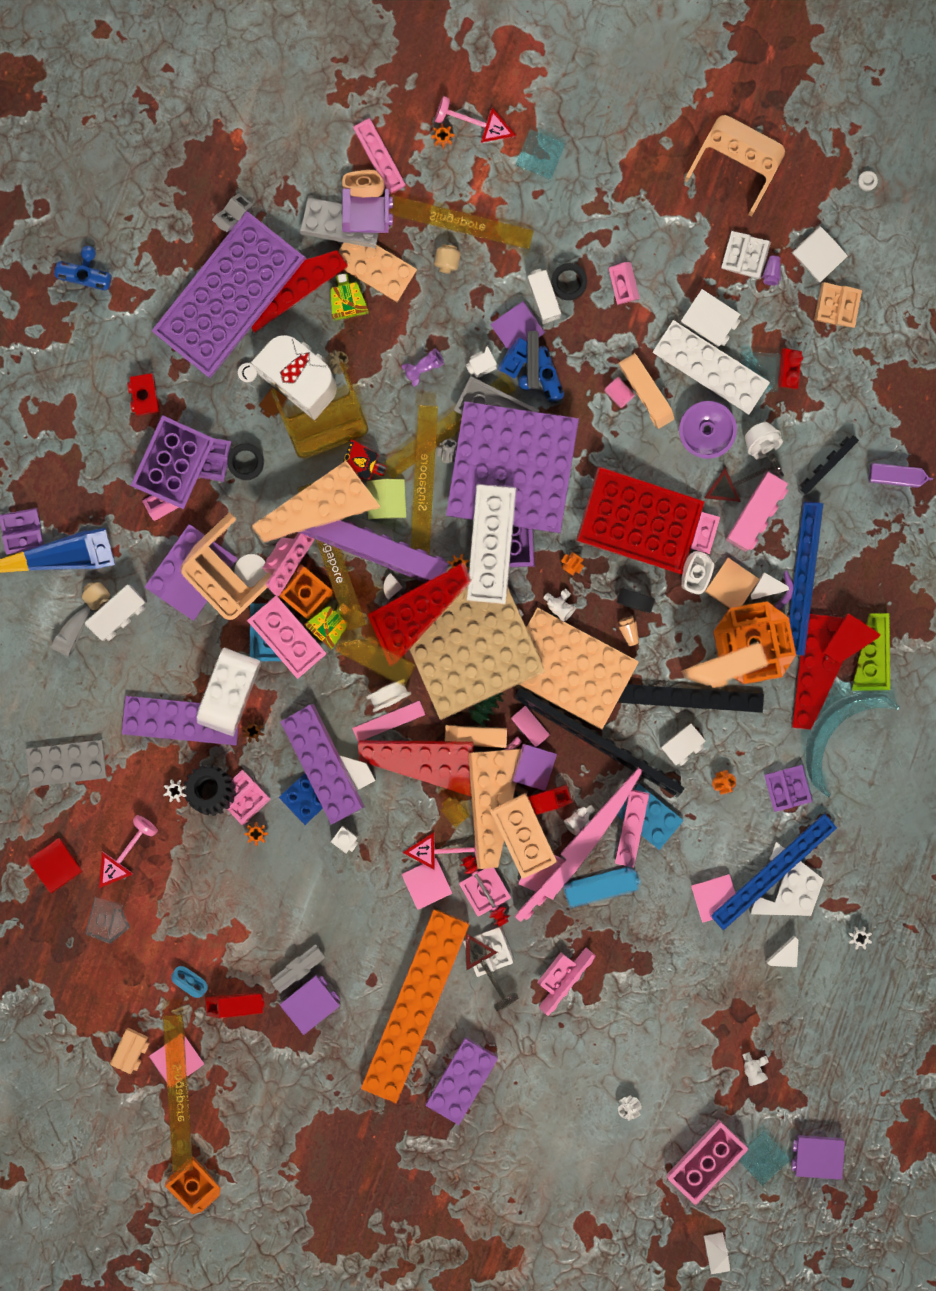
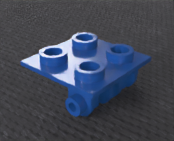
(302, 799)

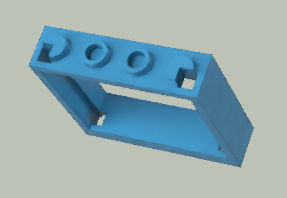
(601, 886)

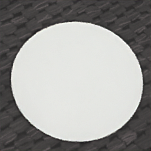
(250, 569)

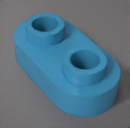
(189, 981)

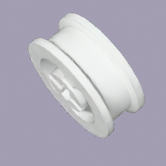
(388, 696)

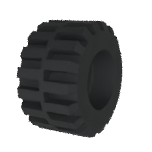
(196, 783)

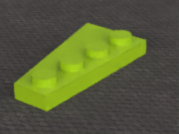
(874, 659)

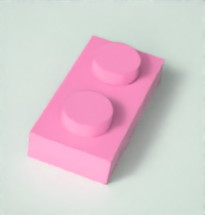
(705, 533)

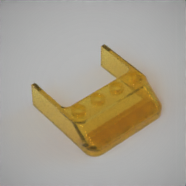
(333, 427)
(376, 658)

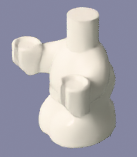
(559, 606)
(579, 819)
(753, 1069)

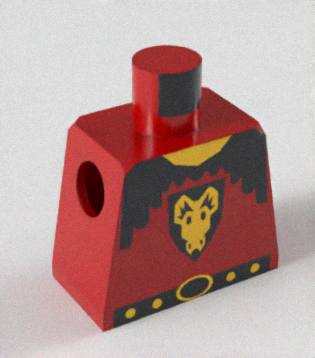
(364, 461)

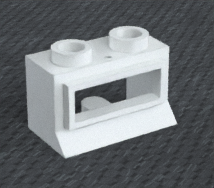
(481, 364)

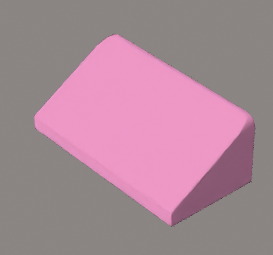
(624, 283)
(158, 508)
(530, 726)

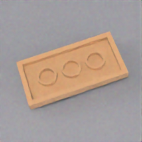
(378, 269)
(523, 836)

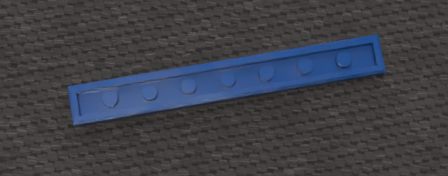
(805, 573)
(773, 871)

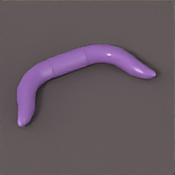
(785, 599)

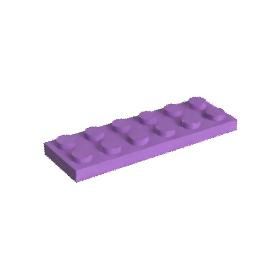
(169, 721)
(322, 764)

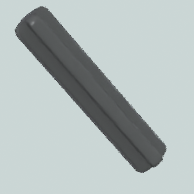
(533, 359)

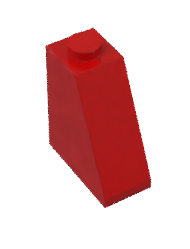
(848, 639)
(550, 799)
(234, 1005)

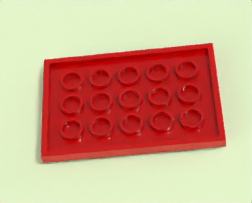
(640, 520)

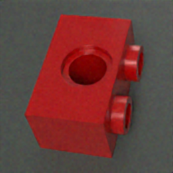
(150, 404)

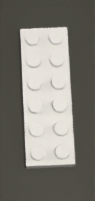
(711, 367)
(491, 543)

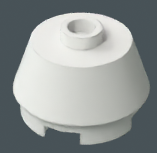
(762, 439)

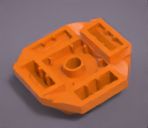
(768, 628)

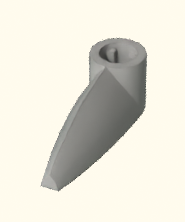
(70, 633)

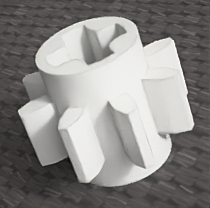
(177, 796)
(865, 939)
(629, 1108)

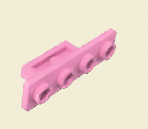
(285, 560)
(561, 977)

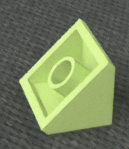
(390, 497)

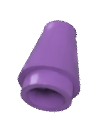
(772, 272)

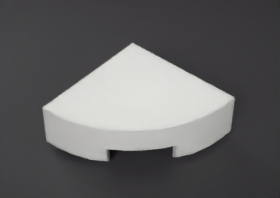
(391, 586)

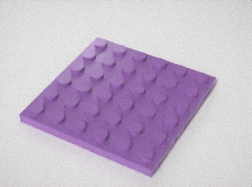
(517, 452)

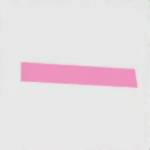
(388, 721)

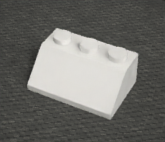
(116, 613)

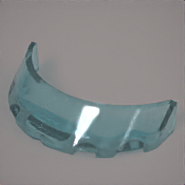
(827, 724)

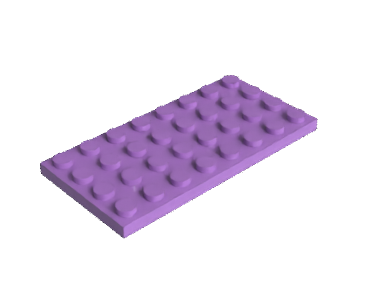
(228, 294)

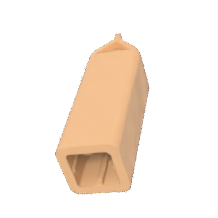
(479, 735)

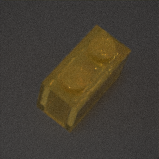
(454, 811)

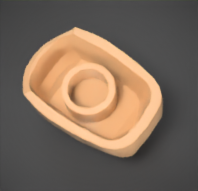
(364, 183)

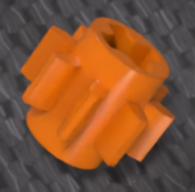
(438, 139)
(458, 559)
(572, 563)
(724, 782)
(252, 837)

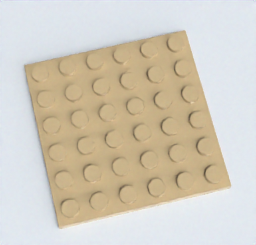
(474, 653)

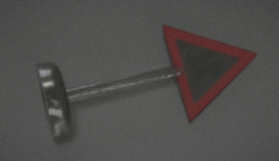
(724, 488)
(478, 952)

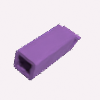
(897, 475)

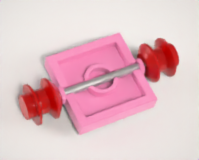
(485, 891)

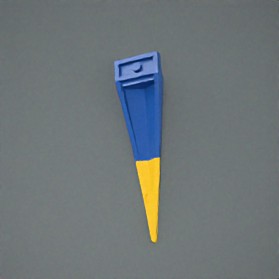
(76, 551)

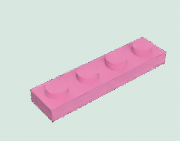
(632, 828)

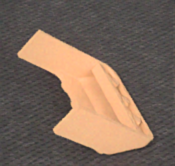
(744, 146)
(215, 579)
(719, 670)

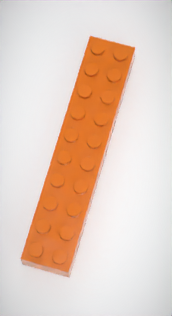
(415, 1005)

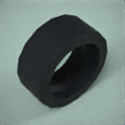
(569, 267)
(245, 447)
(635, 600)

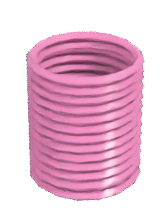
(619, 392)

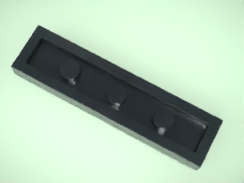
(821, 470)

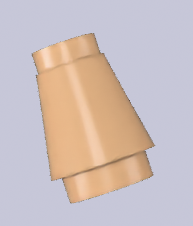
(628, 628)

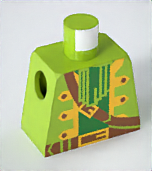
(347, 299)
(328, 626)

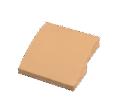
(838, 305)
(732, 584)

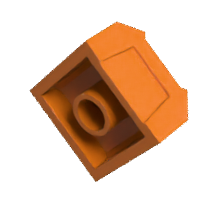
(306, 592)
(193, 1188)

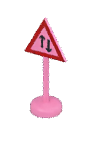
(494, 128)
(425, 851)
(112, 870)

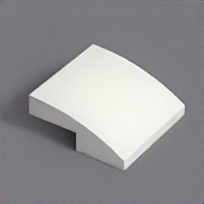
(819, 254)
(746, 255)
(496, 940)

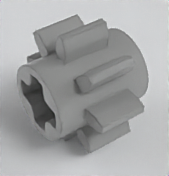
(447, 450)

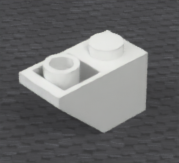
(358, 772)

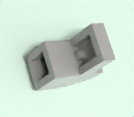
(232, 212)

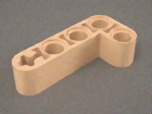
(647, 391)

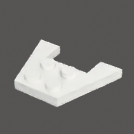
(796, 892)

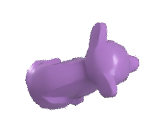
(433, 360)

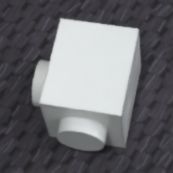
(345, 840)

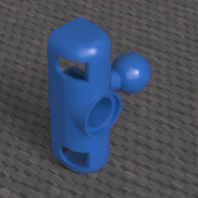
(88, 253)
(550, 384)

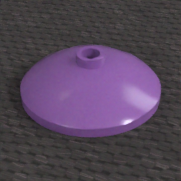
(711, 443)

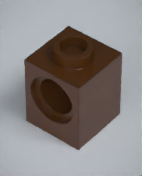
(268, 404)

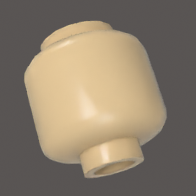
(447, 258)
(95, 595)

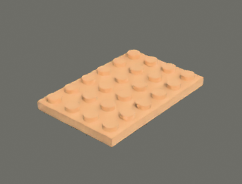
(580, 670)

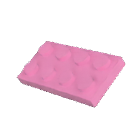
(287, 637)

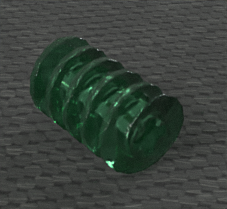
(484, 707)

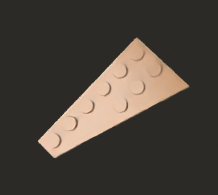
(323, 502)
(490, 787)

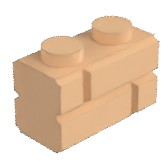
(129, 1051)

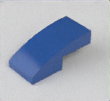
(514, 358)

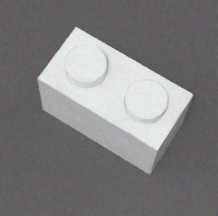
(683, 745)

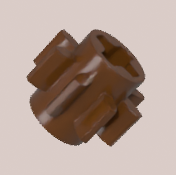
(258, 728)

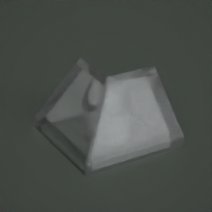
(106, 920)

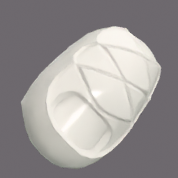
(697, 572)

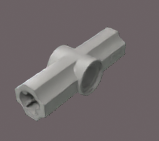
(297, 968)

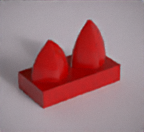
(790, 368)

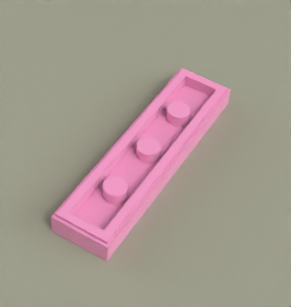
(379, 155)

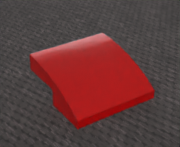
(55, 865)

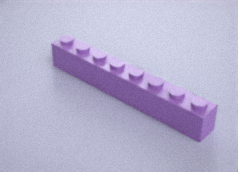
(379, 549)

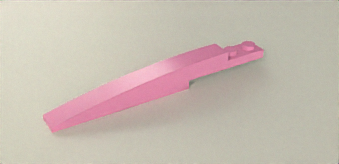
(580, 848)

